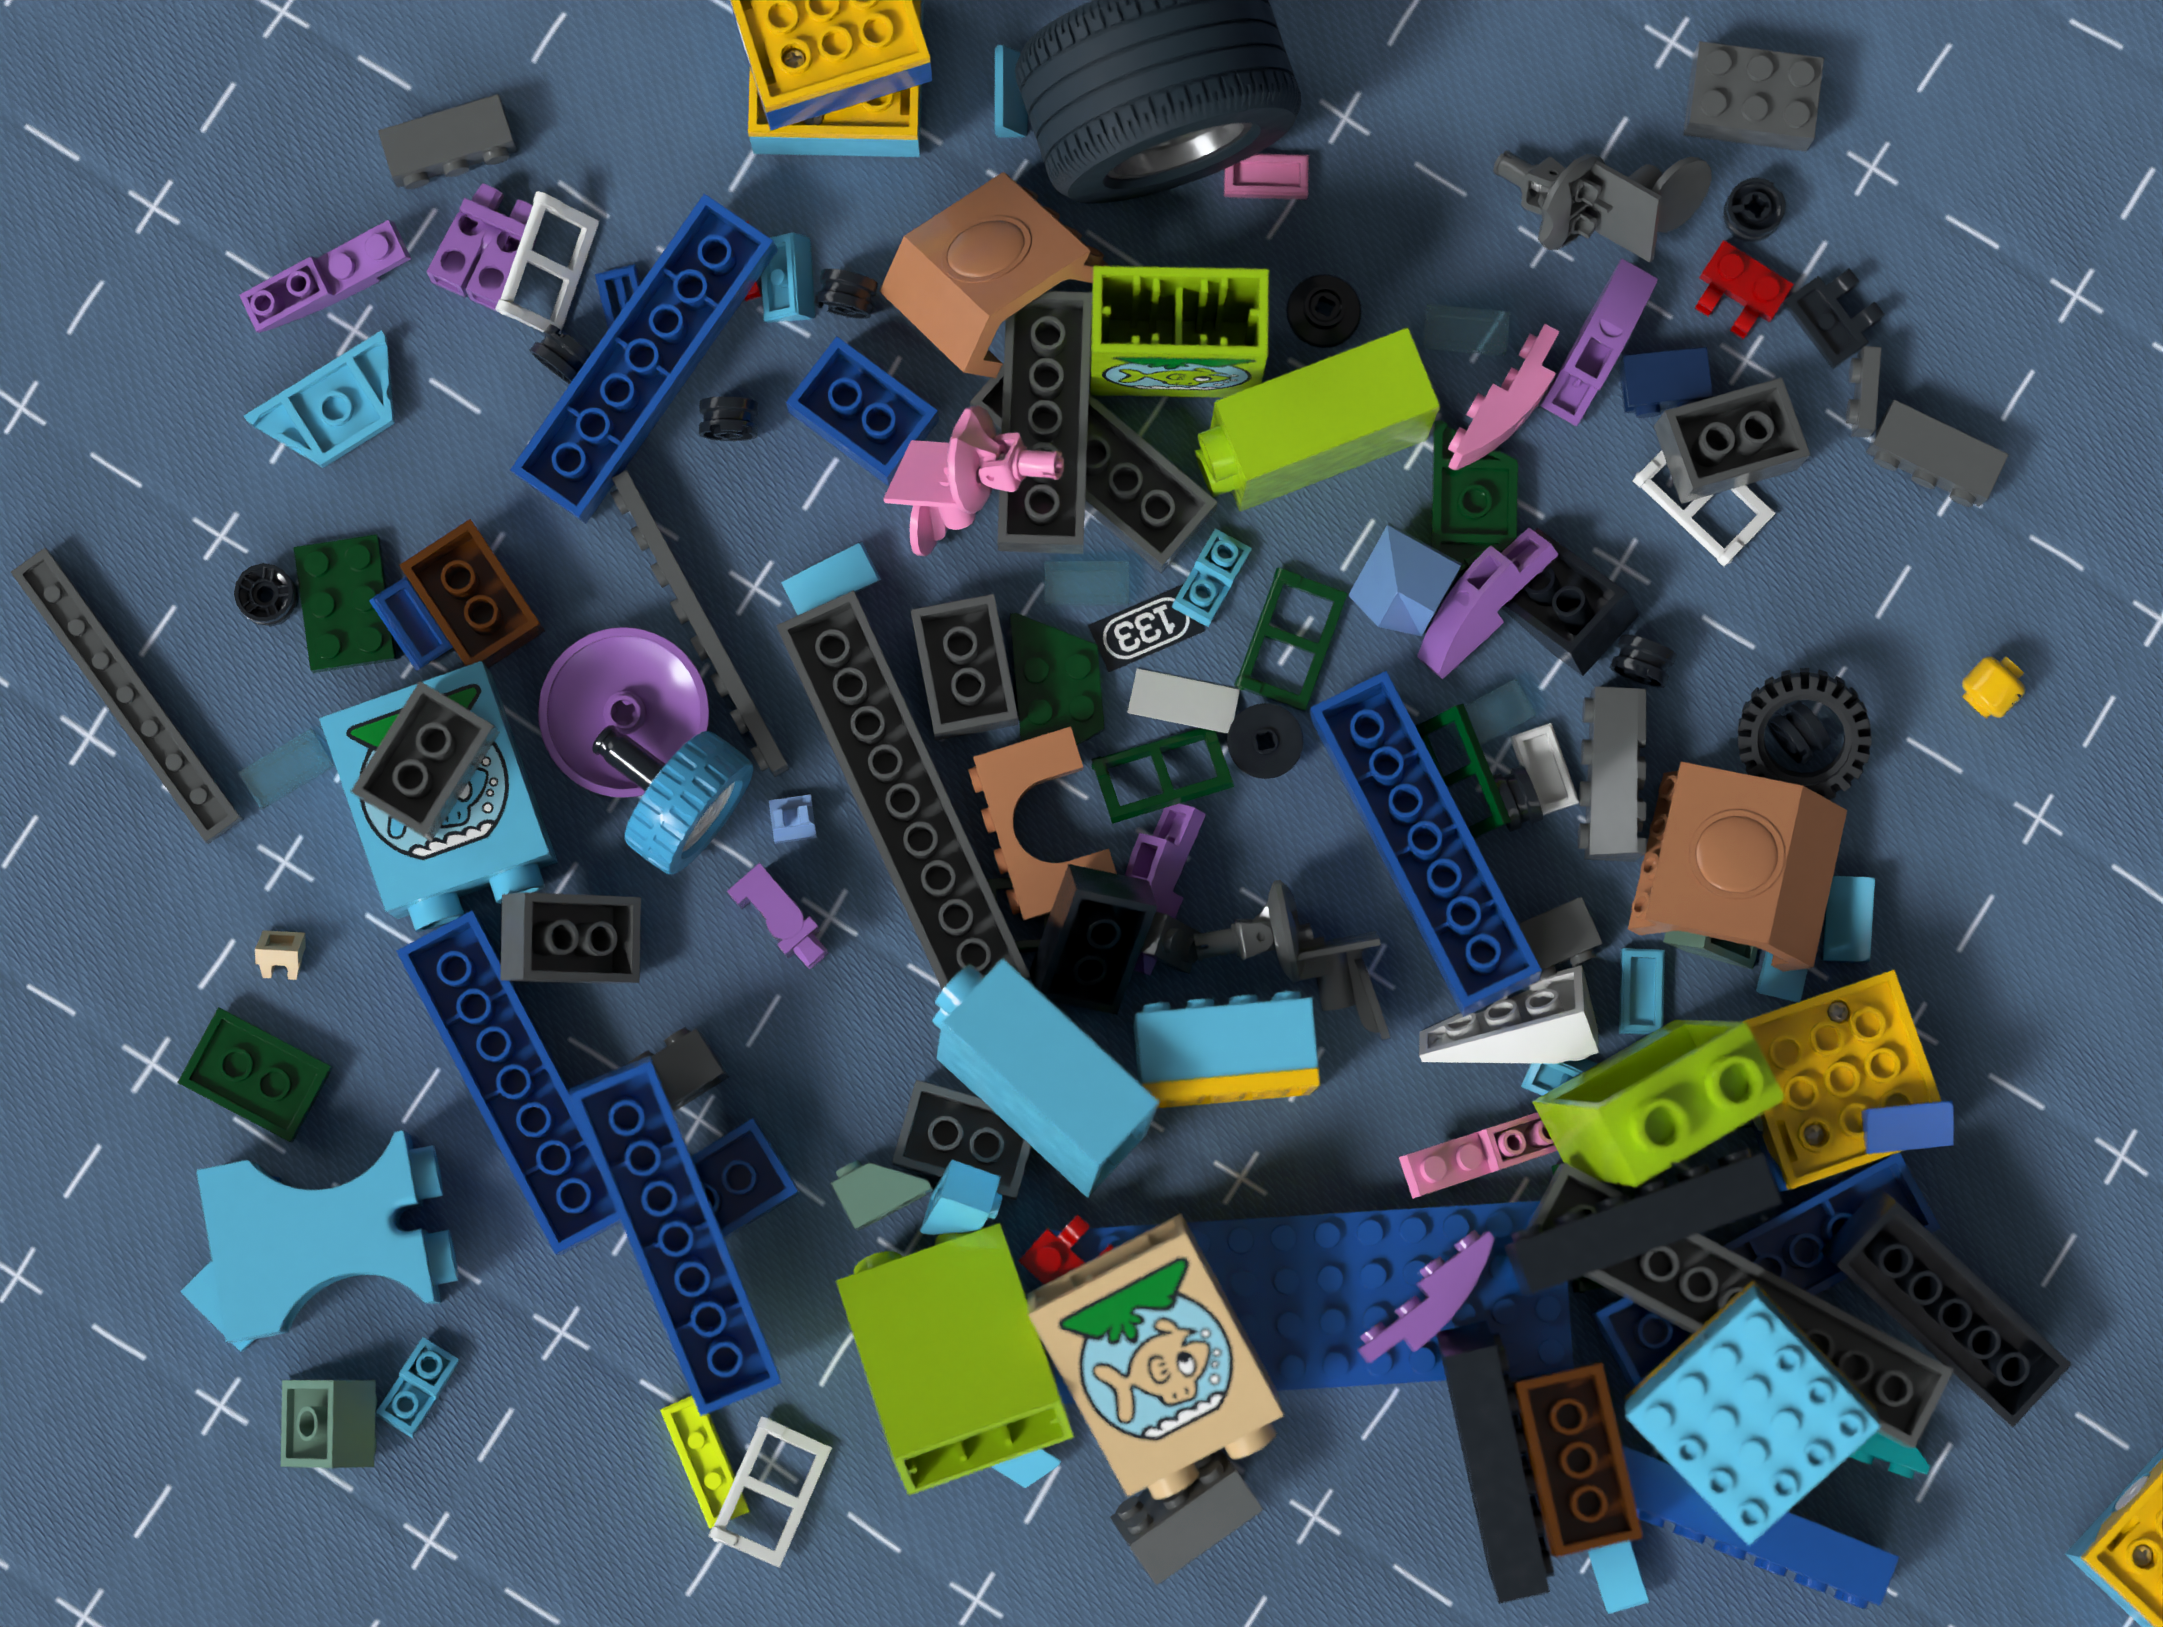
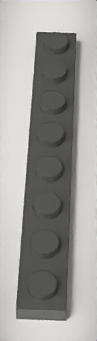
(706, 641)
(126, 695)

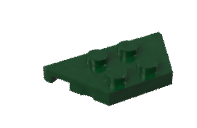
(1473, 503)
(1055, 681)

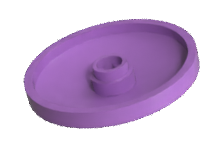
(625, 682)

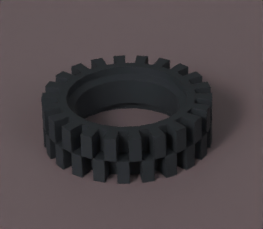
(1813, 687)

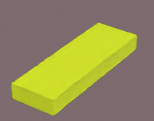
(702, 1458)

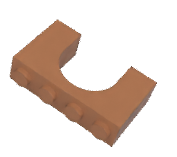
(1005, 779)

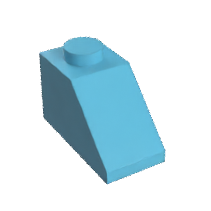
(961, 1200)

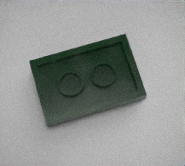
(335, 594)
(255, 1075)

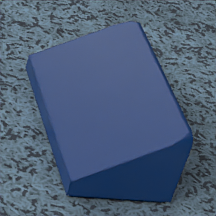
(1908, 1127)

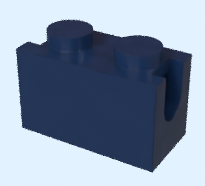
(1664, 380)

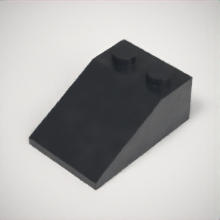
(1572, 609)

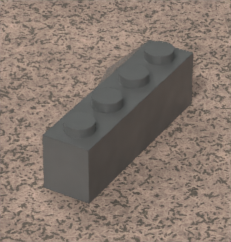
(1614, 774)

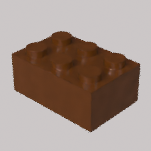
(472, 596)

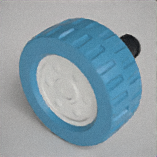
(682, 799)

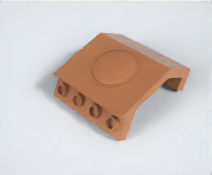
(981, 266)
(1739, 862)

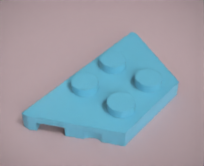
(333, 406)

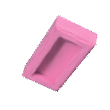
(1268, 177)

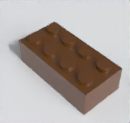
(1577, 1460)

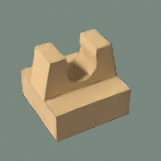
(280, 949)

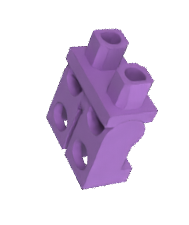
(480, 248)
(781, 915)

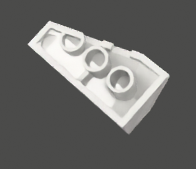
(1541, 1025)

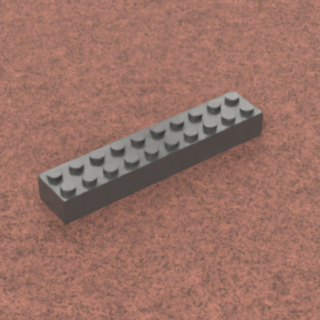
(898, 790)
(1698, 1277)

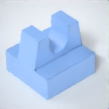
(792, 819)

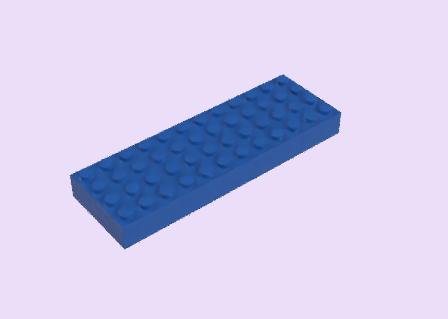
(1325, 1279)

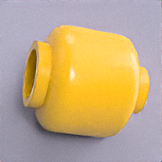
(1993, 686)

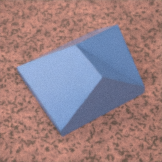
(1403, 582)

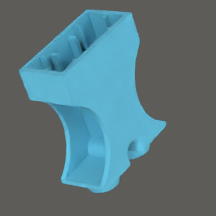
(287, 1243)

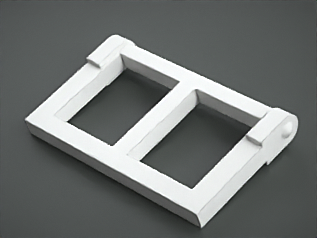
(525, 254)
(1684, 517)
(742, 1479)

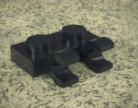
(1827, 322)

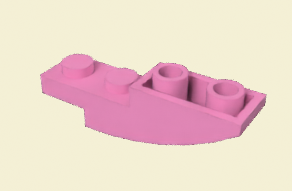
(1505, 406)
(1476, 1155)

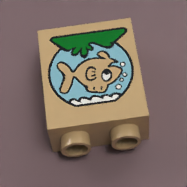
(1156, 1359)

